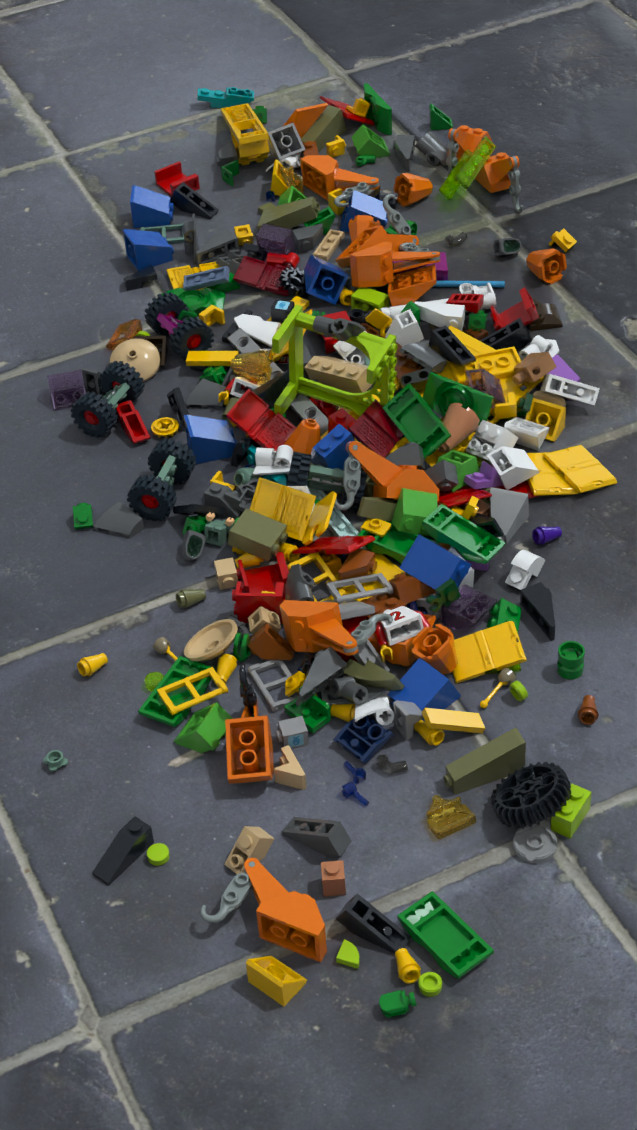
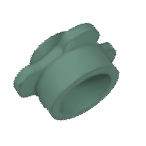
(55, 760)

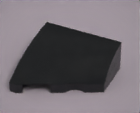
(136, 279)
(240, 450)

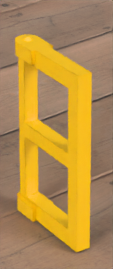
(327, 573)
(162, 692)

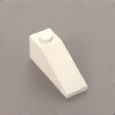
(442, 314)
(569, 389)

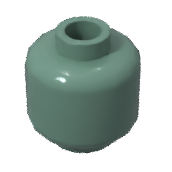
(244, 475)

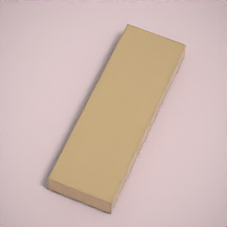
(329, 244)

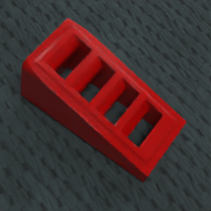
(472, 302)

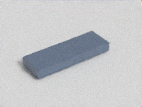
(206, 278)

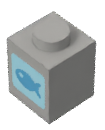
(293, 732)

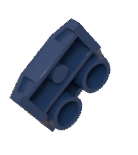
(363, 738)

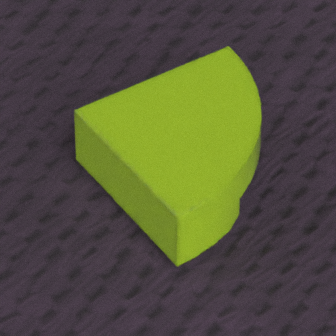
(348, 955)

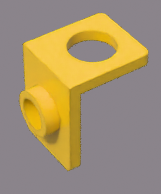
(379, 320)
(376, 526)

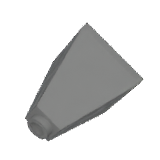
(285, 142)
(509, 510)

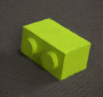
(369, 299)
(573, 813)

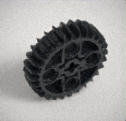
(531, 795)

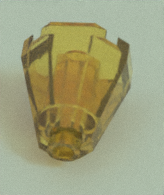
(254, 365)

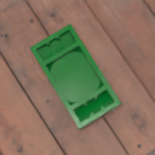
(378, 110)
(200, 299)
(442, 392)
(417, 420)
(463, 535)
(394, 543)
(155, 707)
(444, 935)

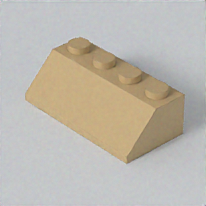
(338, 373)

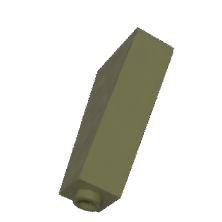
(326, 128)
(290, 214)
(487, 763)

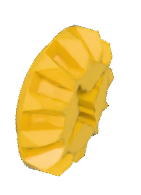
(166, 422)

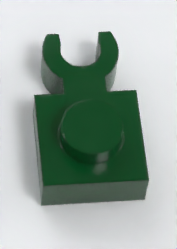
(524, 404)
(446, 594)

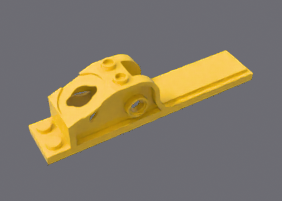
(250, 145)

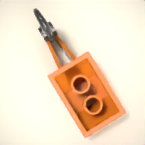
(249, 740)

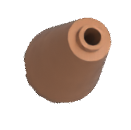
(460, 423)

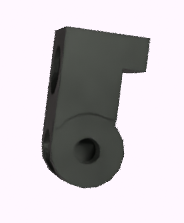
(417, 379)

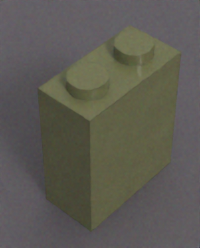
(257, 534)

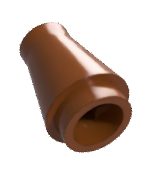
(588, 711)

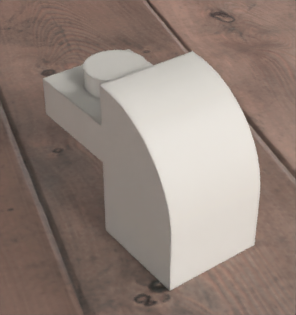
(524, 566)

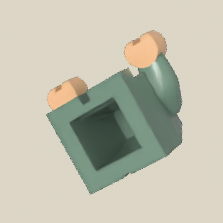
(217, 530)

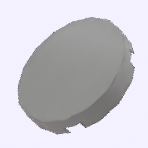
(535, 844)

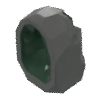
(507, 246)
(192, 545)

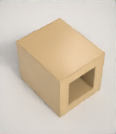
(226, 573)

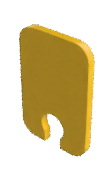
(320, 518)

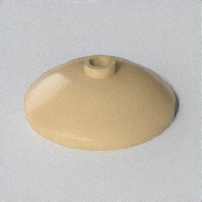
(145, 359)
(211, 641)

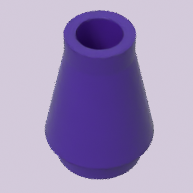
(546, 534)

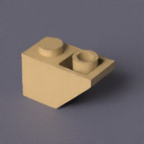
(250, 844)

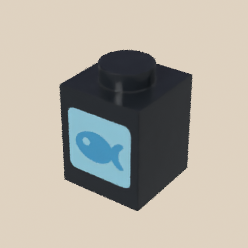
(280, 310)

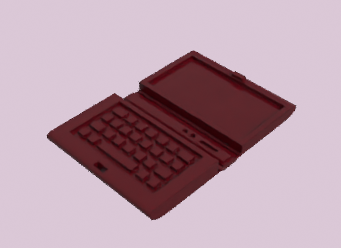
(260, 275)
(376, 430)

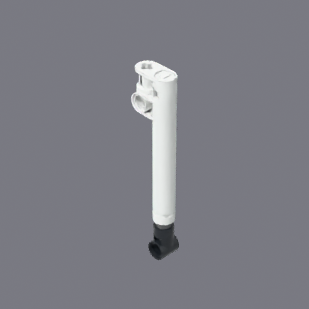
(359, 315)

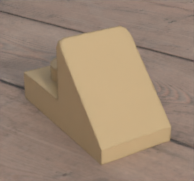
(290, 771)

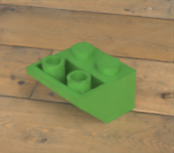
(464, 463)

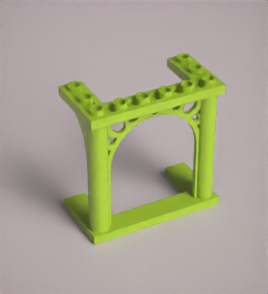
(378, 350)

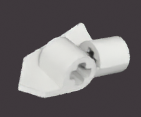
(293, 160)
(257, 328)
(539, 345)
(273, 462)
(378, 708)

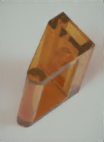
(131, 328)

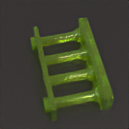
(467, 168)

